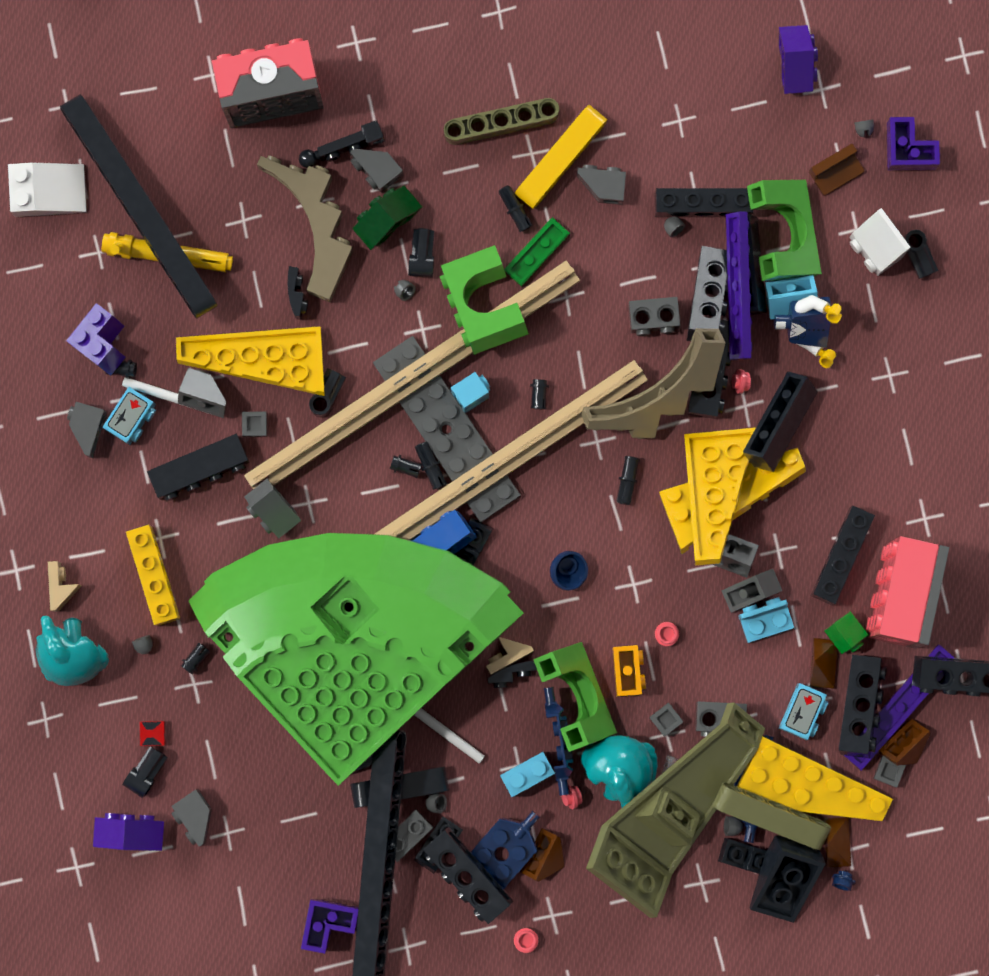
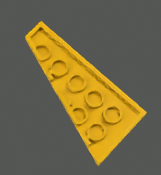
(273, 356)
(714, 481)
(756, 486)
(808, 785)

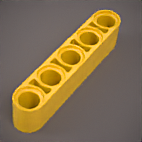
(561, 156)

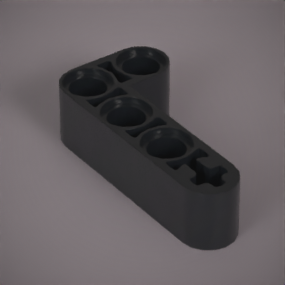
(413, 785)

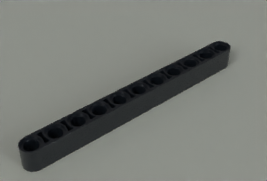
(138, 206)
(379, 857)

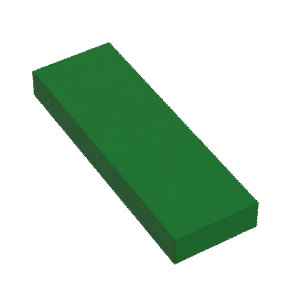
(536, 252)

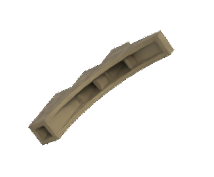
(310, 190)
(669, 396)

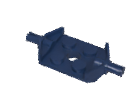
(562, 771)
(514, 837)

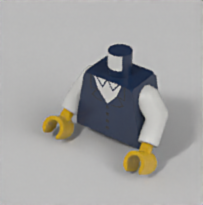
(809, 325)

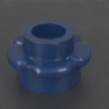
(843, 881)

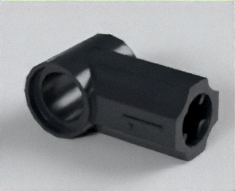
(921, 257)
(422, 259)
(332, 385)
(142, 777)

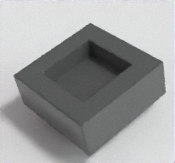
(254, 424)
(666, 719)
(888, 772)

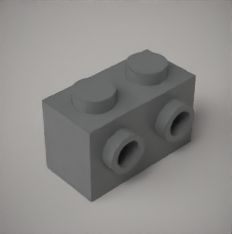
(272, 508)

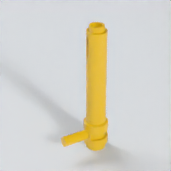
(130, 247)

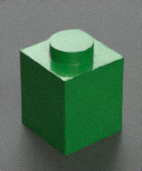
(846, 633)

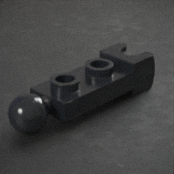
(370, 135)

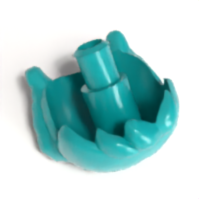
(66, 655)
(622, 765)

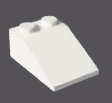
(46, 189)
(879, 243)

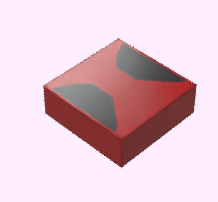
(152, 733)

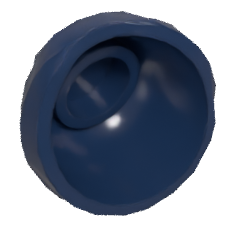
(568, 570)

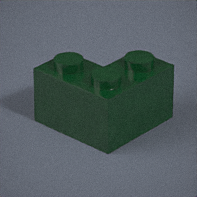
(385, 216)

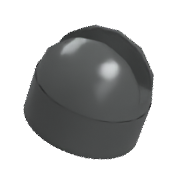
(861, 126)
(673, 226)
(404, 290)
(143, 644)
(436, 803)
(732, 826)

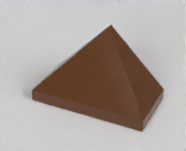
(823, 663)
(906, 744)
(838, 843)
(547, 858)

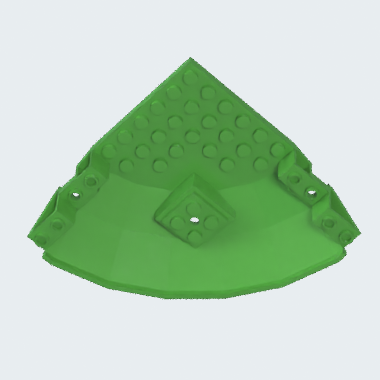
(355, 675)

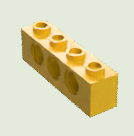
(153, 575)

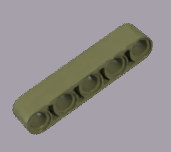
(510, 113)
(771, 816)

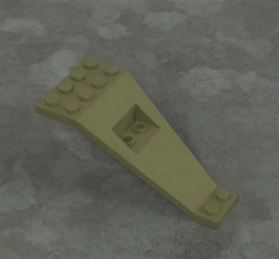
(659, 825)

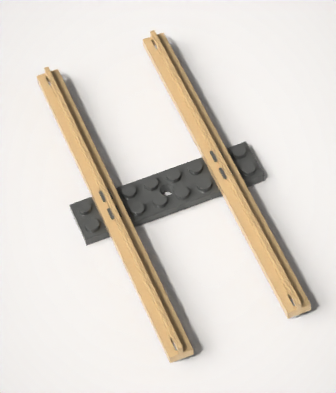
(416, 384)

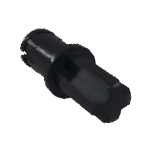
(515, 209)
(430, 465)
(627, 480)

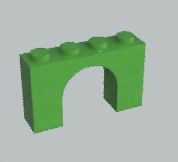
(793, 203)
(481, 329)
(593, 715)

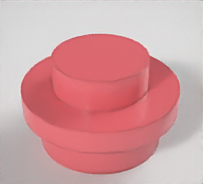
(741, 381)
(666, 634)
(573, 799)
(526, 940)

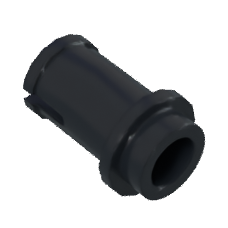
(126, 369)
(539, 391)
(403, 466)
(194, 660)

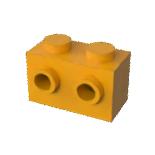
(627, 670)

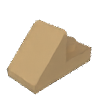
(59, 593)
(514, 652)

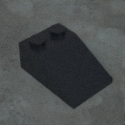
(786, 878)

